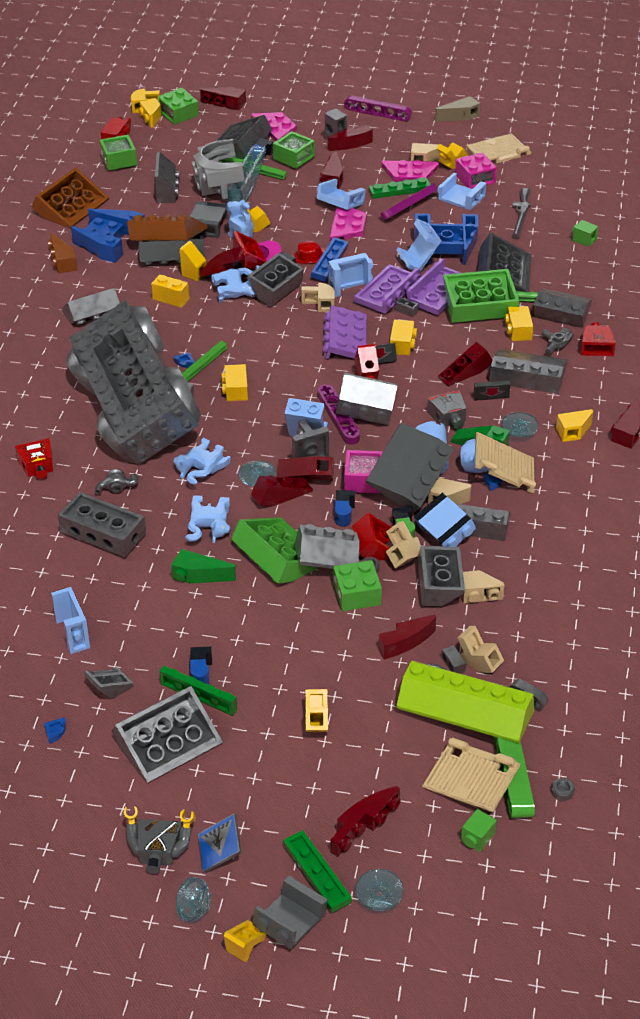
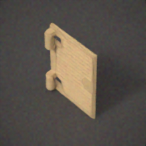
(500, 148)
(504, 462)
(471, 776)

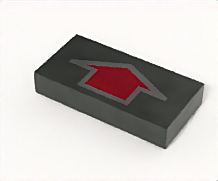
(386, 352)
(491, 390)

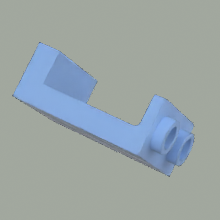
(329, 193)
(349, 272)
(301, 409)

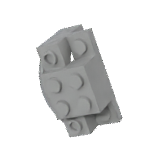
(212, 175)

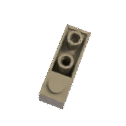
(458, 110)

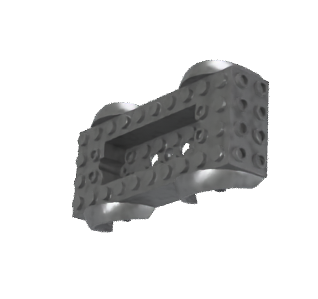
(102, 356)

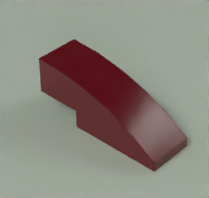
(350, 138)
(223, 261)
(406, 636)

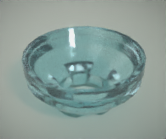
(189, 897)

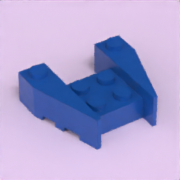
(104, 233)
(454, 237)

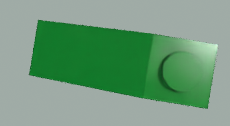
(497, 433)
(198, 568)

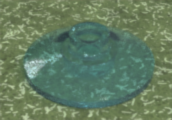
(520, 424)
(251, 470)
(382, 882)

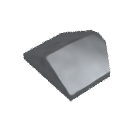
(109, 682)

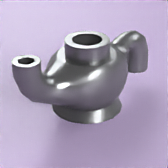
(116, 481)

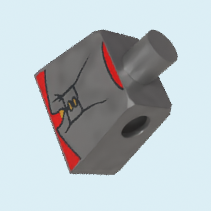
(448, 409)

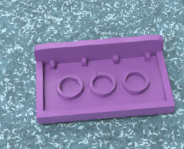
(386, 288)
(430, 289)
(343, 331)

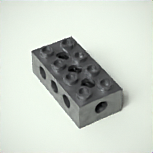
(102, 524)

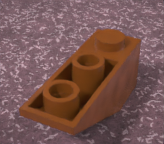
(62, 255)

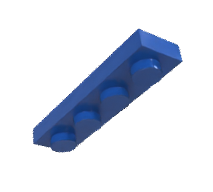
(334, 251)

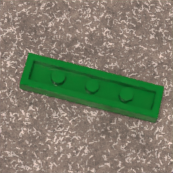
(398, 188)
(205, 692)
(317, 871)

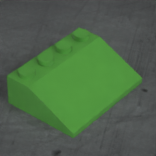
(479, 295)
(272, 547)

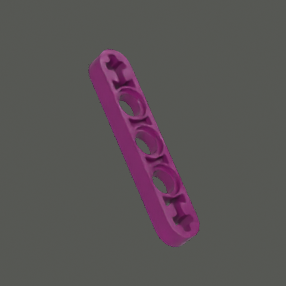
(383, 105)
(409, 201)
(344, 431)

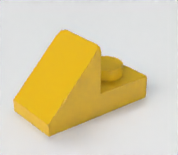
(242, 938)

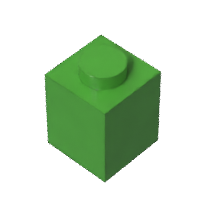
(585, 233)
(478, 830)

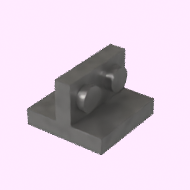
(309, 441)

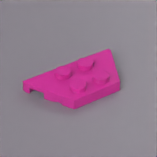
(279, 123)
(409, 170)
(348, 223)

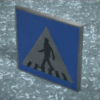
(219, 843)

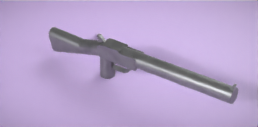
(524, 192)

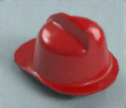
(308, 252)

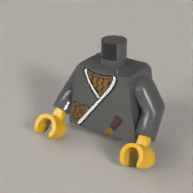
(158, 840)

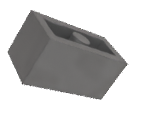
(406, 307)
(453, 659)

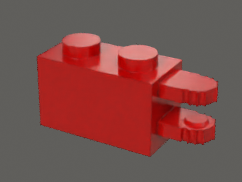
(116, 127)

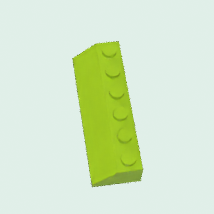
(465, 701)

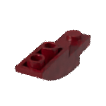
(364, 814)

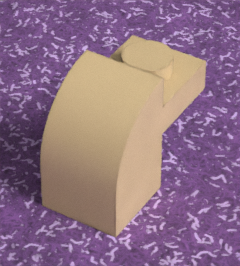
(322, 295)
(404, 547)
(477, 654)

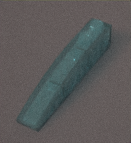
(251, 170)

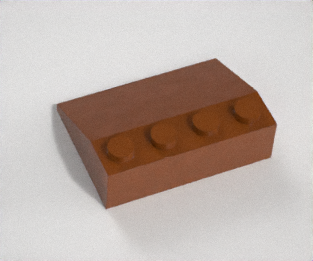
(69, 199)
(164, 227)

